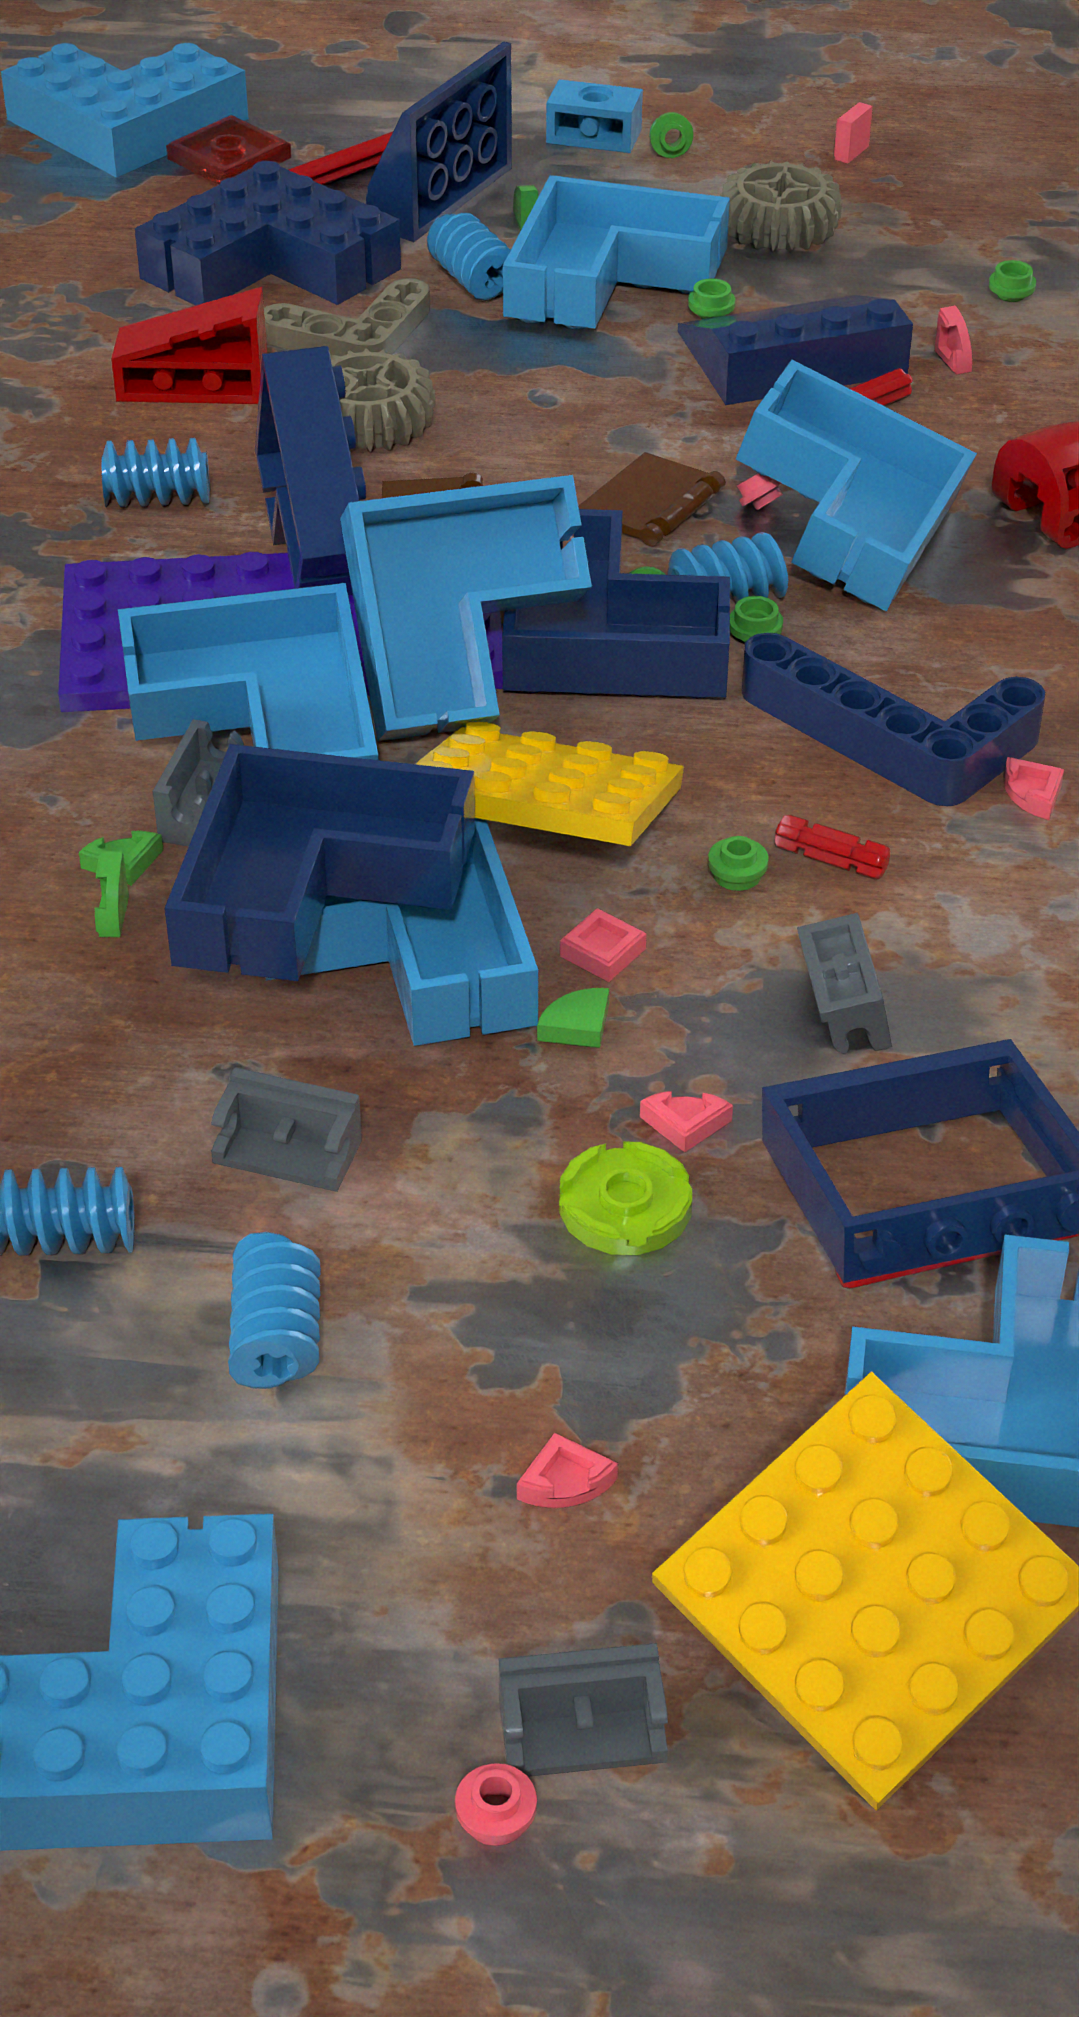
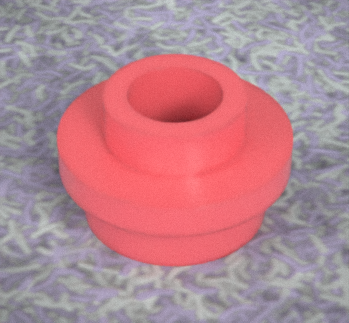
(759, 490)
(496, 1823)

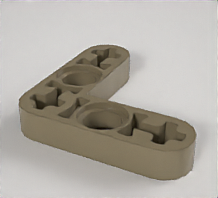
(379, 327)

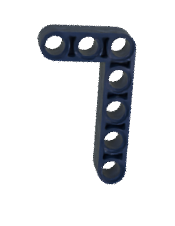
(886, 733)

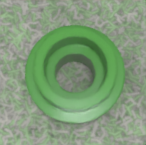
(665, 123)
(1012, 280)
(711, 298)
(755, 616)
(737, 862)

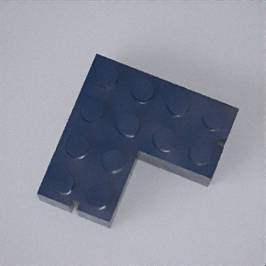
(268, 226)
(307, 461)
(624, 632)
(306, 828)

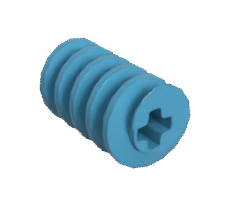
(469, 253)
(155, 473)
(747, 562)
(66, 1212)
(273, 1311)

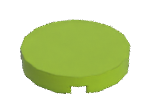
(625, 1198)

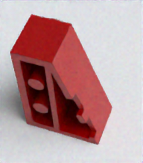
(194, 354)

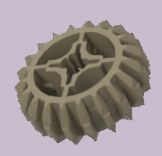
(782, 205)
(385, 397)

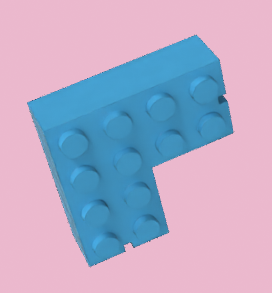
(118, 115)
(604, 233)
(871, 469)
(430, 571)
(251, 661)
(447, 964)
(1006, 1401)
(170, 1723)

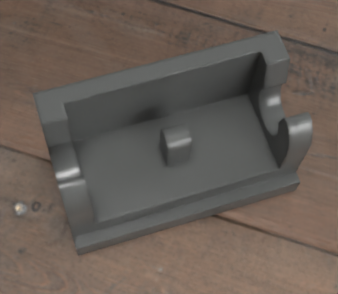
(187, 783)
(845, 980)
(287, 1129)
(583, 1710)

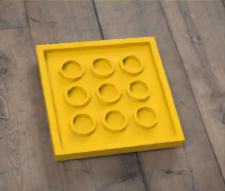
(560, 786)
(873, 1588)

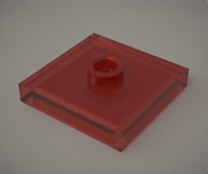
(227, 149)

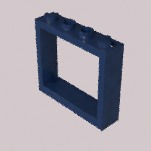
(910, 1096)

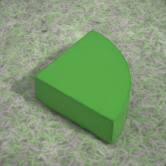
(523, 202)
(137, 851)
(115, 894)
(575, 1018)

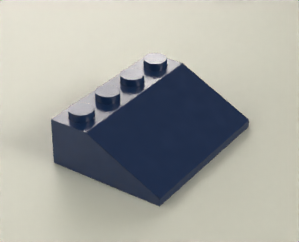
(447, 146)
(837, 337)

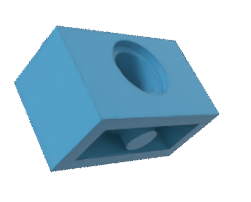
(594, 116)

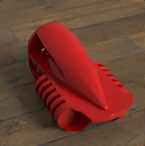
(1046, 470)

